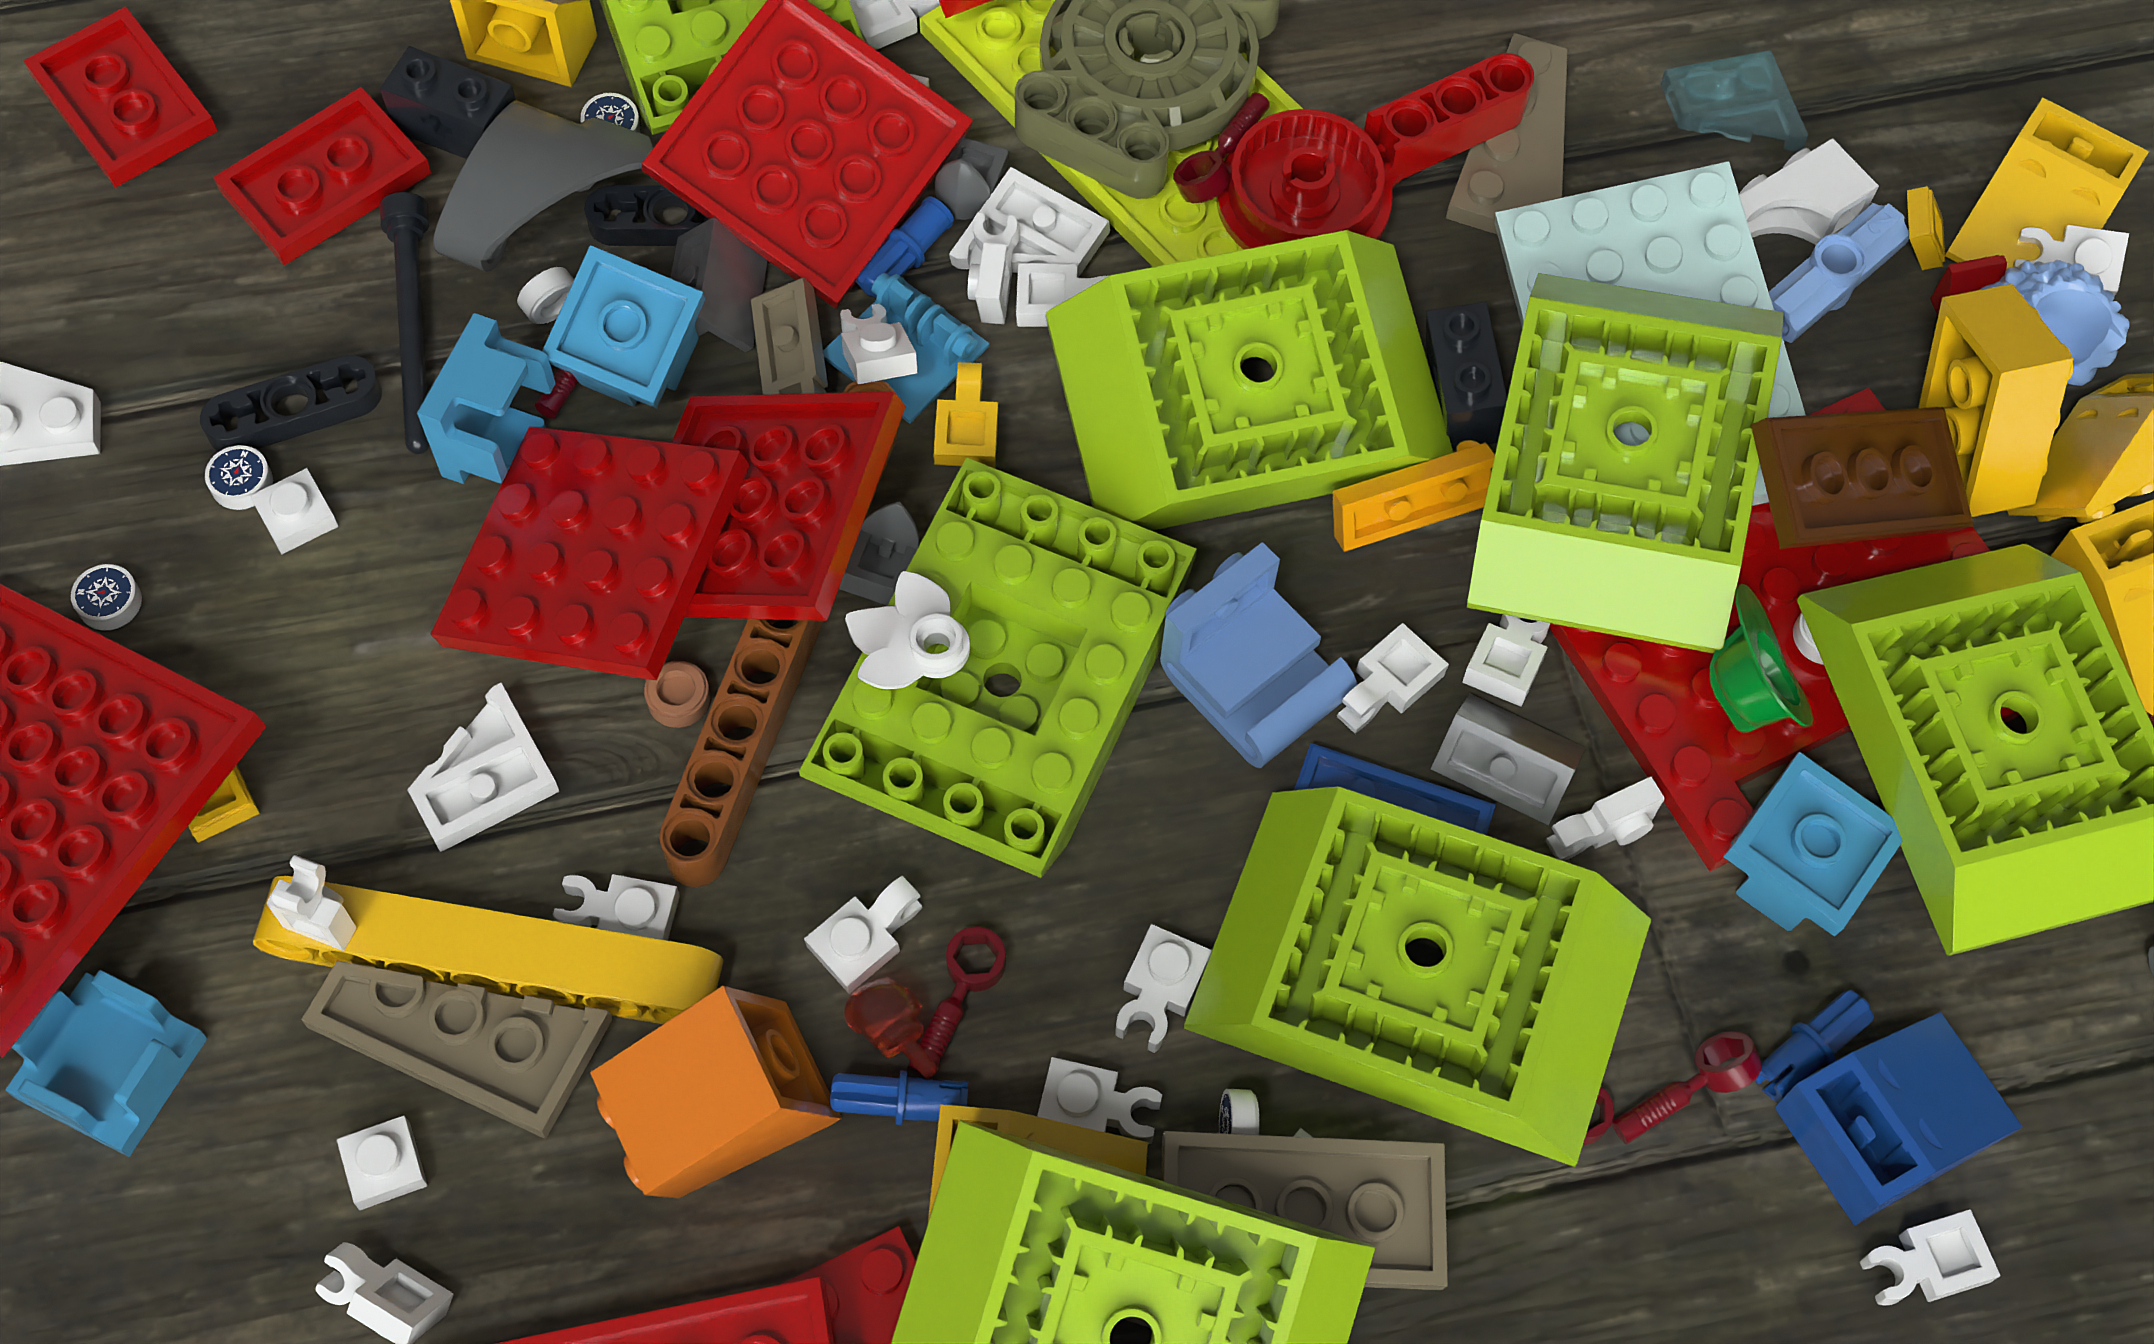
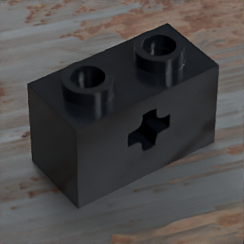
(443, 101)
(1466, 372)

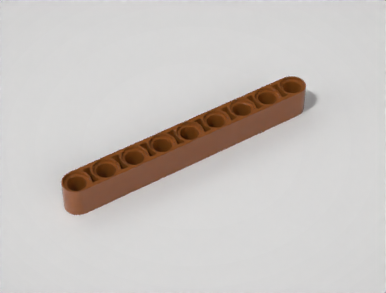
(741, 761)

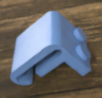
(1250, 659)

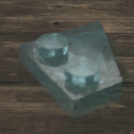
(1735, 99)

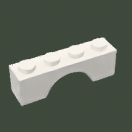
(1810, 196)

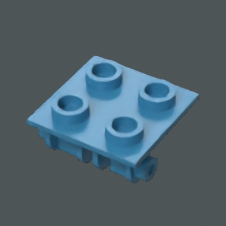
(934, 334)

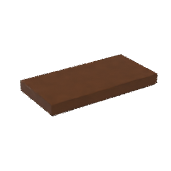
(1861, 476)

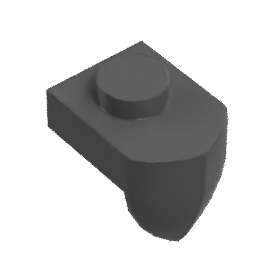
(970, 177)
(881, 553)

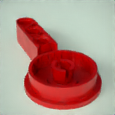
(1325, 175)

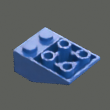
(1895, 1116)

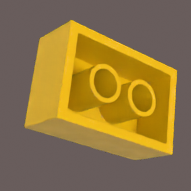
(2001, 392)

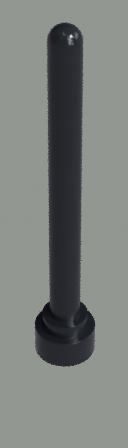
(405, 221)

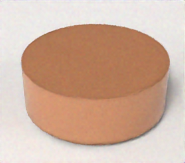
(678, 695)

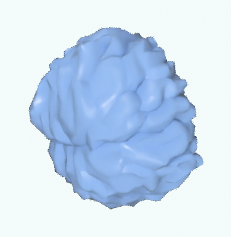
(2074, 311)

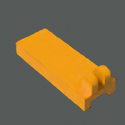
(1413, 496)

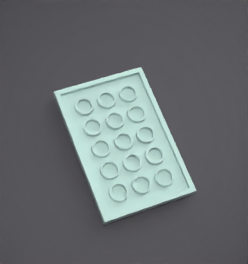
(1654, 235)

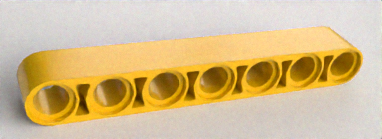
(508, 954)

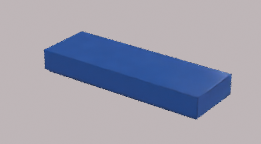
(1332, 769)

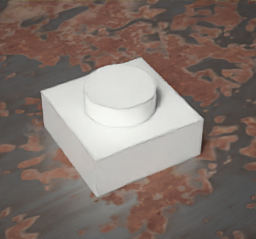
(294, 511)
(382, 1162)

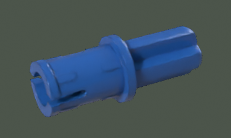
(908, 243)
(1814, 1043)
(896, 1097)

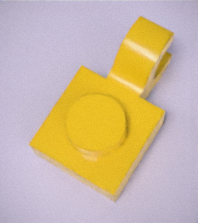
(966, 424)

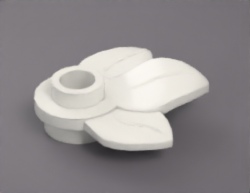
(902, 633)

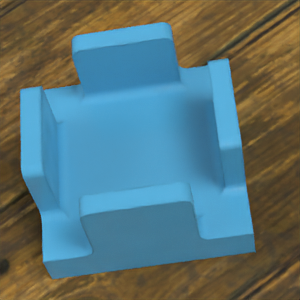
(625, 329)
(470, 400)
(1812, 848)
(103, 1060)

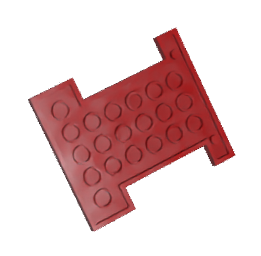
(1664, 695)

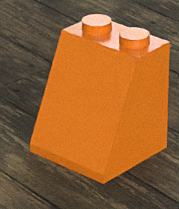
(712, 1092)

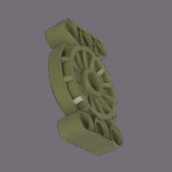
(1124, 115)

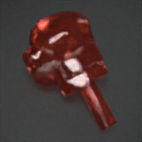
(889, 1021)

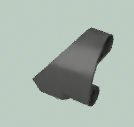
(522, 168)

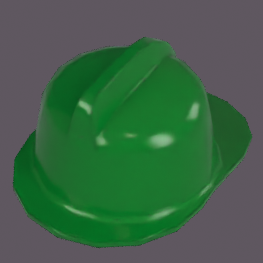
(1752, 673)

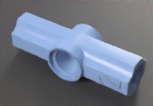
(1838, 267)

